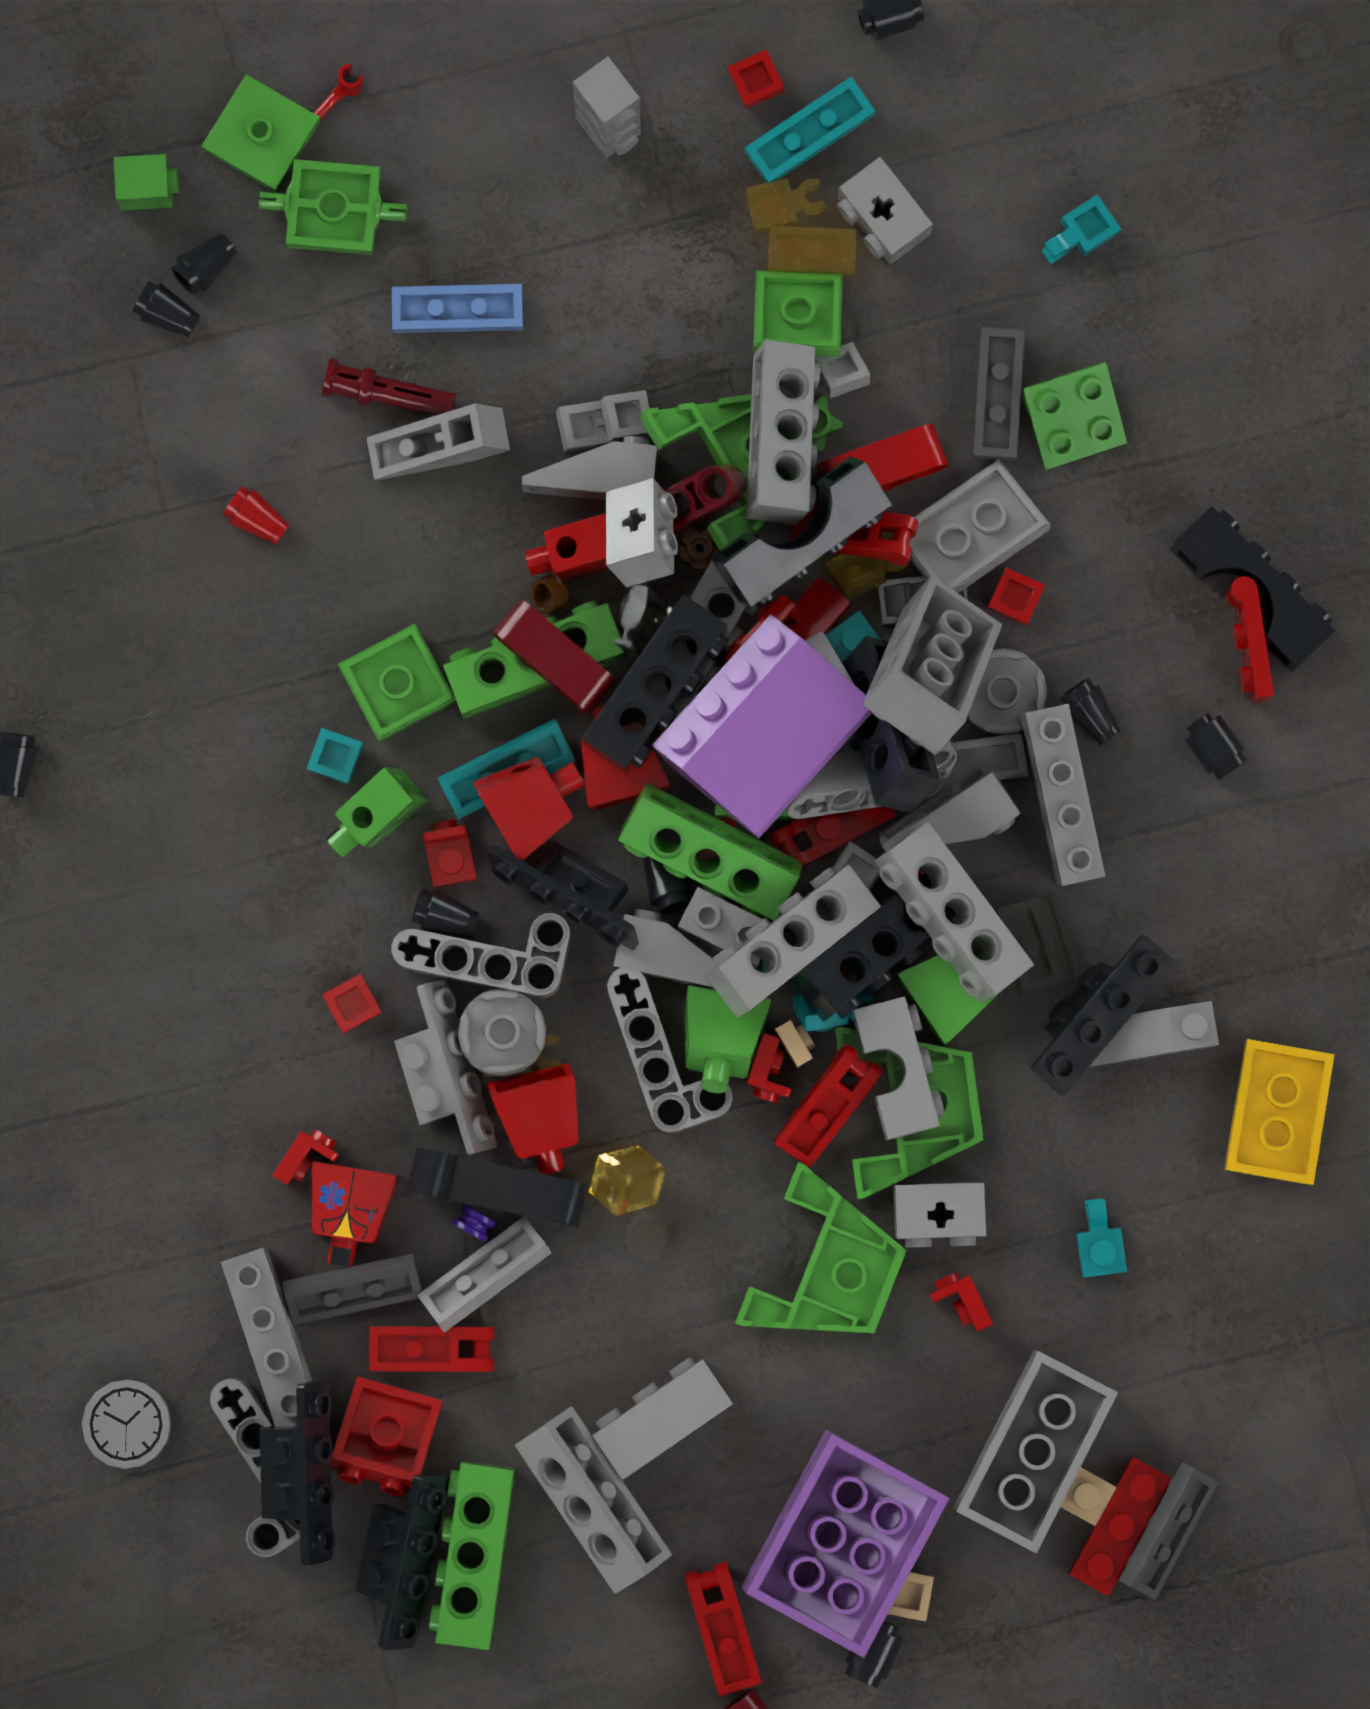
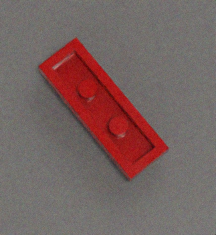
(1120, 1526)

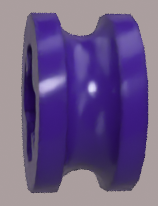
(473, 1222)

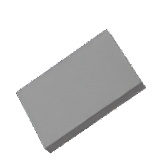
(975, 528)

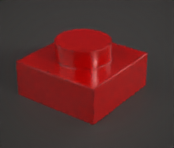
(755, 79)
(1016, 597)
(352, 1003)

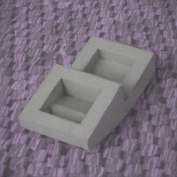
(602, 421)

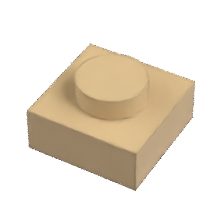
(795, 1042)
(1088, 1496)
(913, 1597)

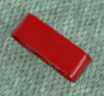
(898, 458)

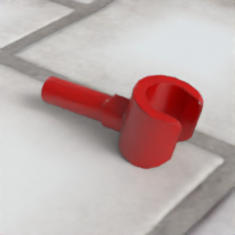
(340, 91)

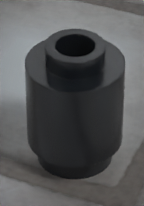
(889, 17)
(1215, 745)
(878, 1659)

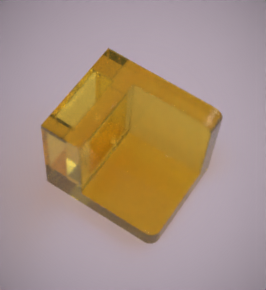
(627, 1180)

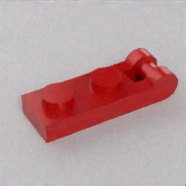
(868, 541)
(1250, 638)
(828, 832)
(827, 1106)
(429, 1349)
(723, 1630)

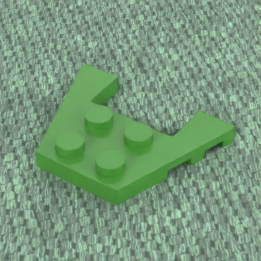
(726, 434)
(958, 1129)
(846, 1273)

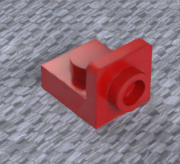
(449, 854)
(767, 1061)
(297, 1160)
(970, 1306)

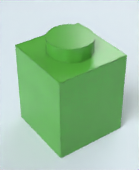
(145, 182)

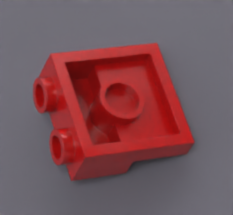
(385, 1436)

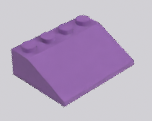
(763, 726)
(844, 1543)

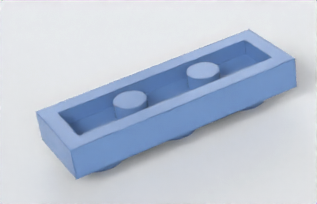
(457, 308)

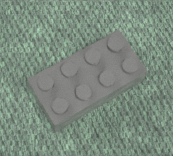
(932, 665)
(1035, 1451)

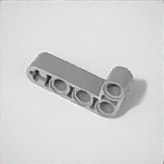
(845, 785)
(480, 954)
(658, 1048)
(288, 1529)

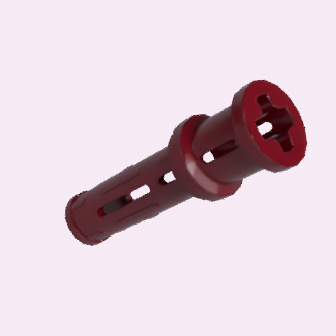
(368, 387)

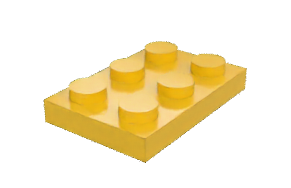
(1279, 1112)

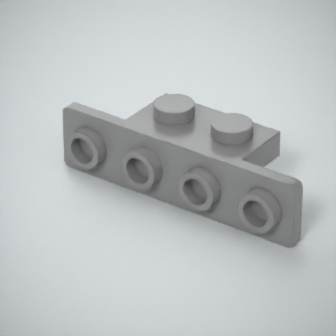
(439, 1073)

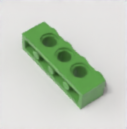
(478, 696)
(699, 831)
(475, 1626)

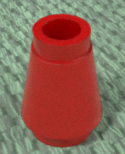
(255, 515)

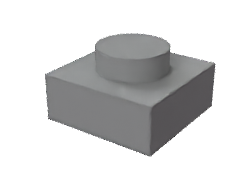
(843, 372)

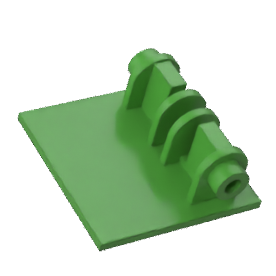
(1074, 415)

